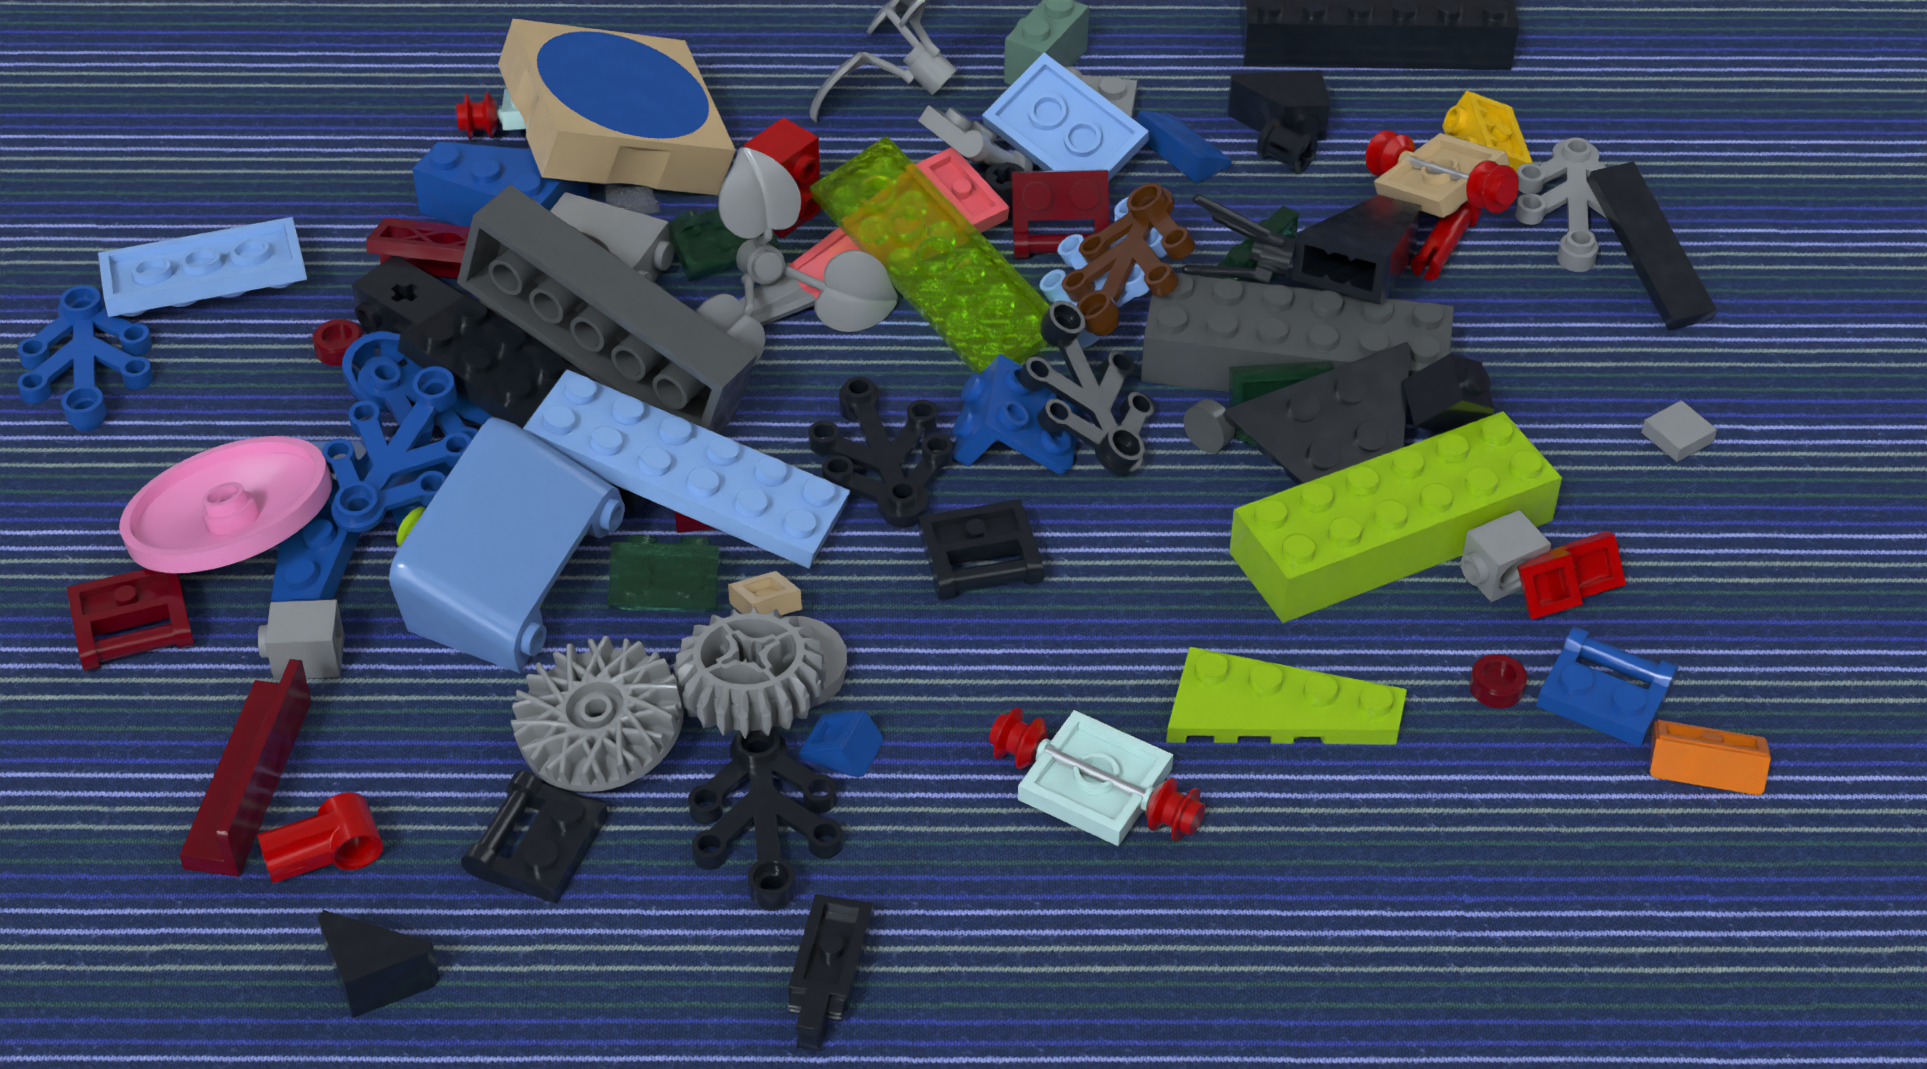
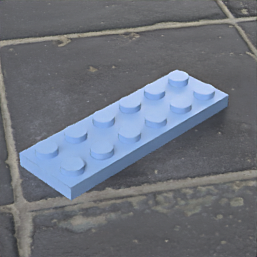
(689, 468)

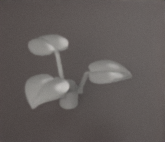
(924, 61)
(765, 197)

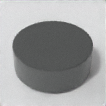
(1207, 426)

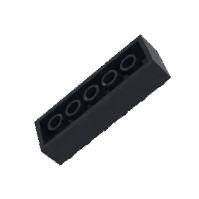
(1379, 34)

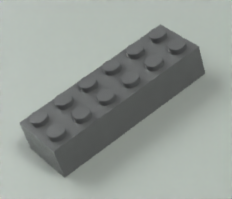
(602, 312)
(1232, 323)

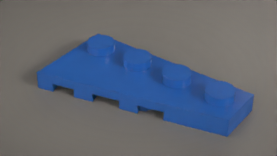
(318, 554)

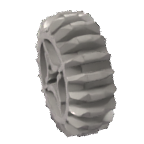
(750, 672)

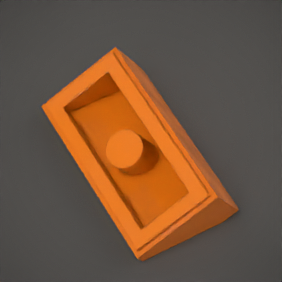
(1709, 757)

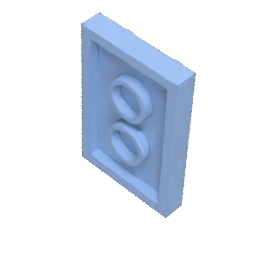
(1064, 122)

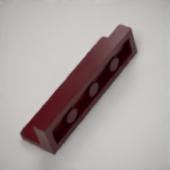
(247, 774)

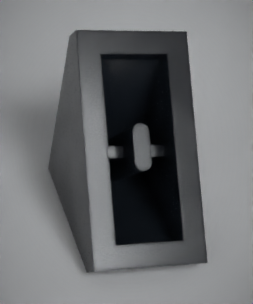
(375, 962)

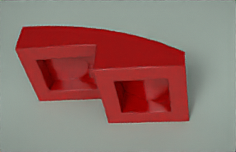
(1569, 573)

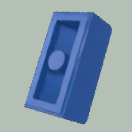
(1182, 146)

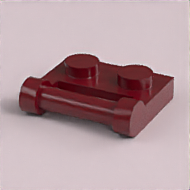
(1056, 197)
(126, 603)

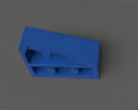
(462, 178)

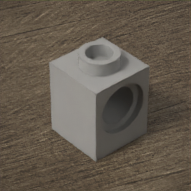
(1496, 551)

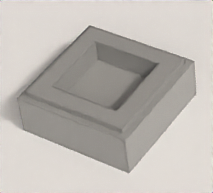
(1679, 431)

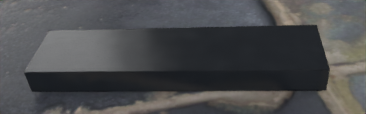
(1651, 246)

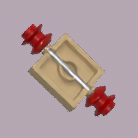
(1441, 173)

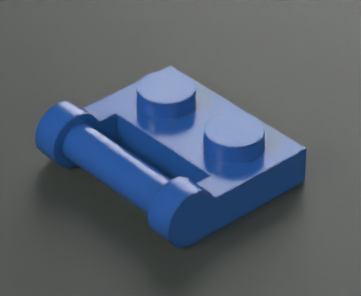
(1602, 699)

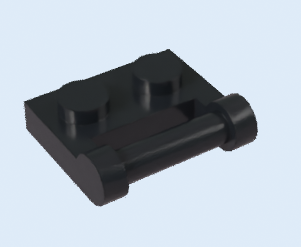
(979, 535)
(551, 845)

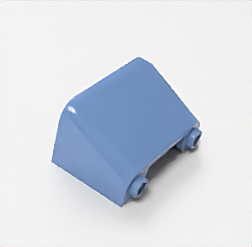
(498, 544)

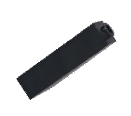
(1359, 248)

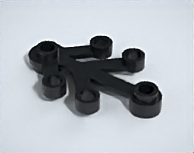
(1115, 446)
(897, 498)
(759, 758)

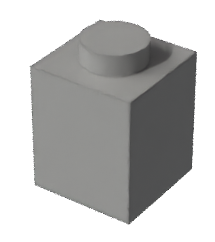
(306, 633)

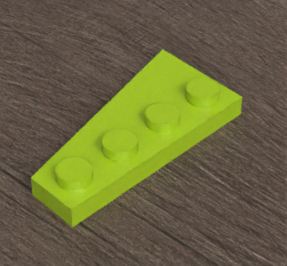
(1252, 697)

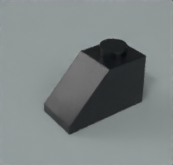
(1291, 96)
(1449, 394)

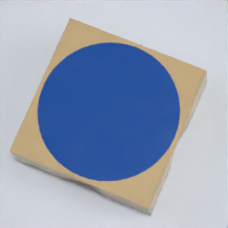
(615, 108)

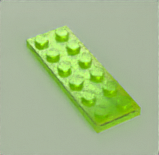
(934, 256)

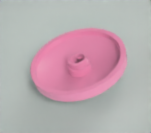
(226, 504)

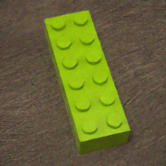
(1389, 515)

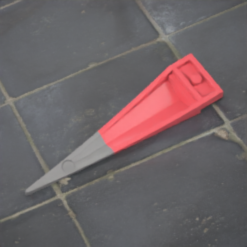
(953, 178)

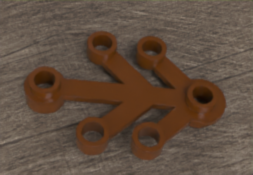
(1147, 208)

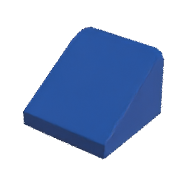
(843, 742)

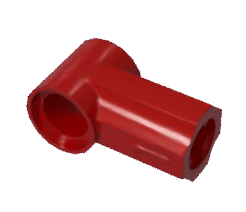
(338, 834)

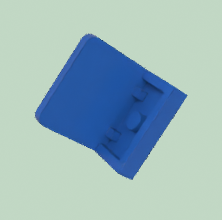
(1006, 411)

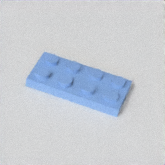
(201, 267)

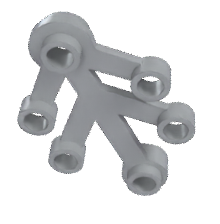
(1574, 161)

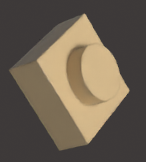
(766, 593)

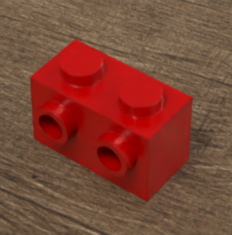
(799, 154)

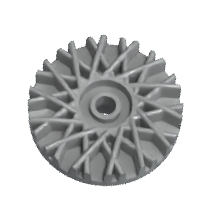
(598, 716)

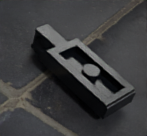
(827, 965)

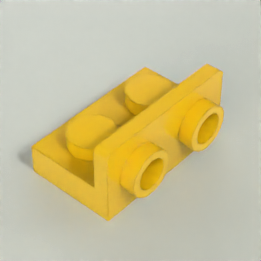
(1487, 124)

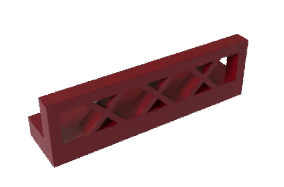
(427, 245)

